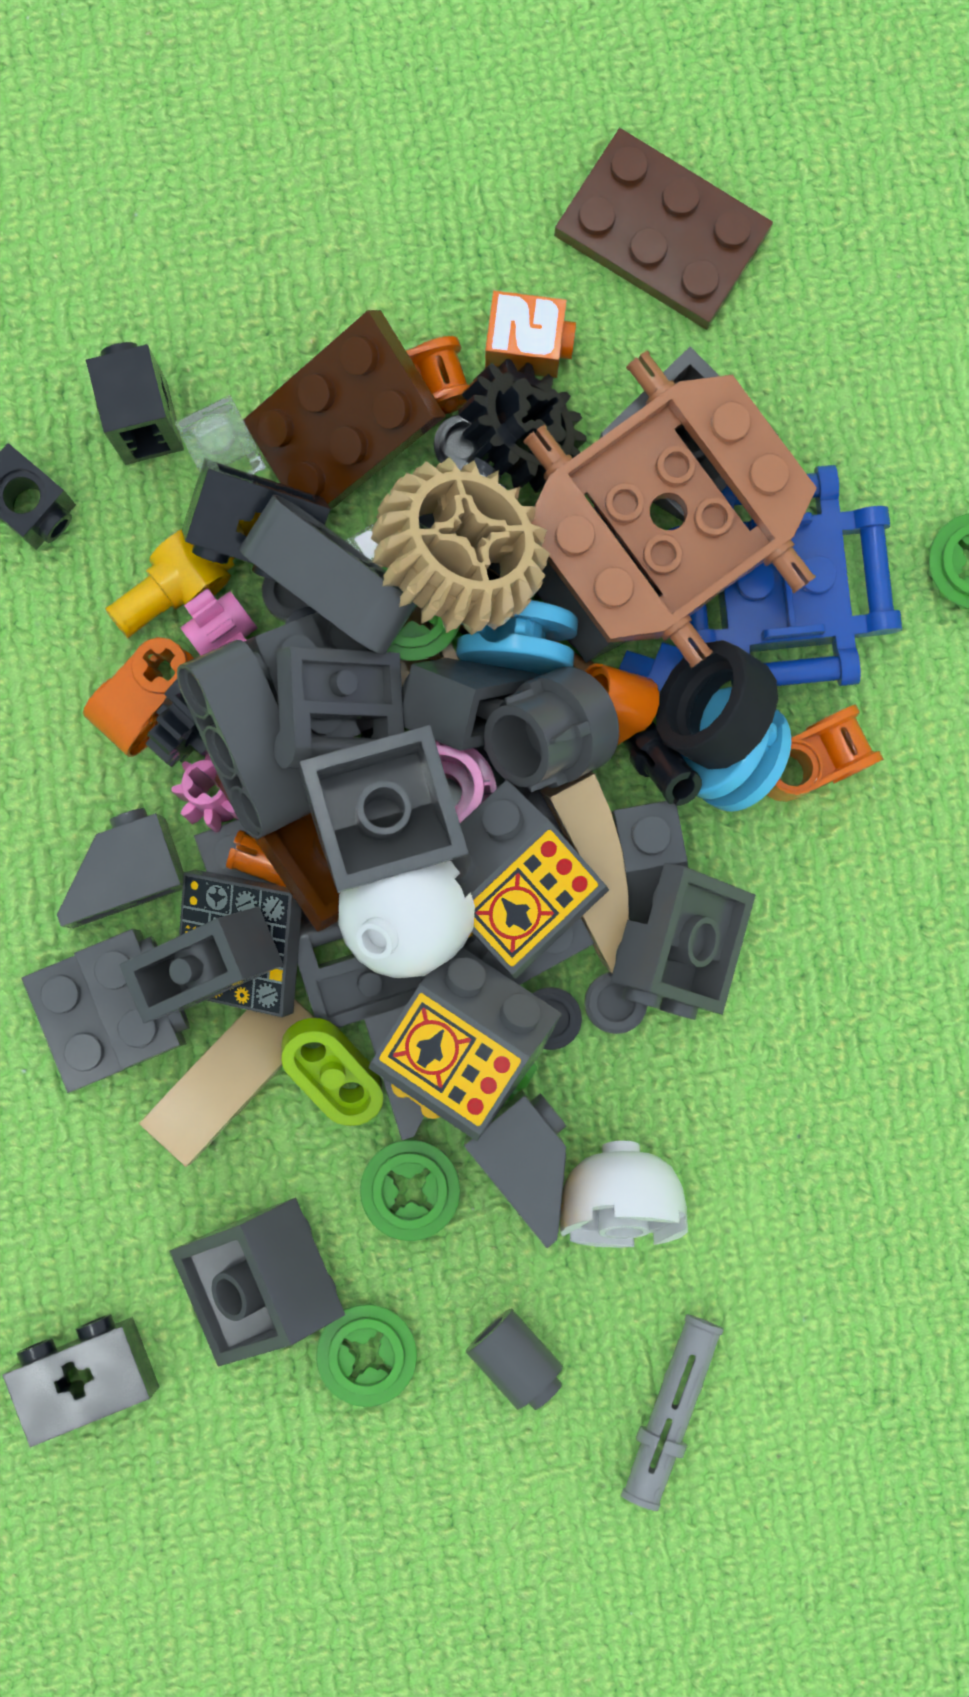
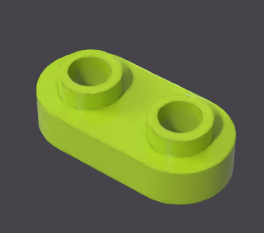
(327, 1068)

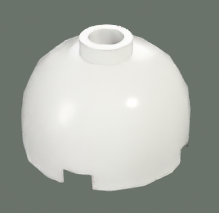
(407, 921)
(622, 1198)

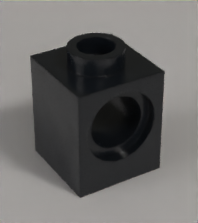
(52, 512)

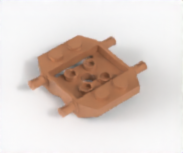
(651, 462)

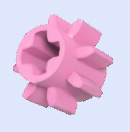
(216, 621)
(193, 789)

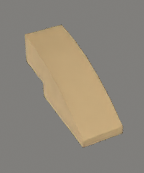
(590, 829)
(220, 1084)

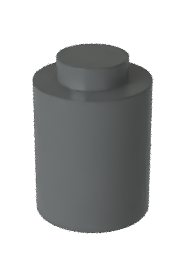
(516, 1361)

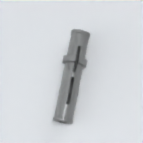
(647, 1483)

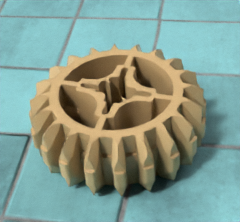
(448, 564)

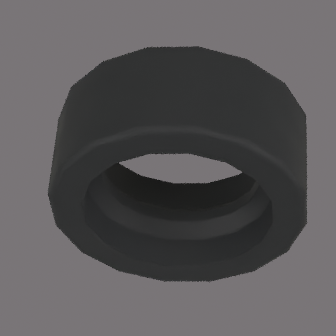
(741, 721)

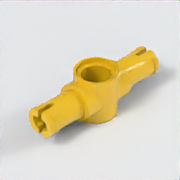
(171, 581)

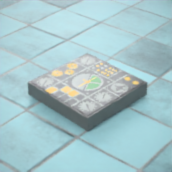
(217, 895)

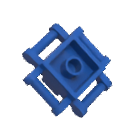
(766, 615)

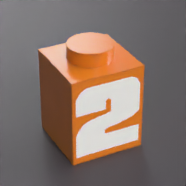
(529, 331)

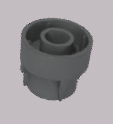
(552, 730)

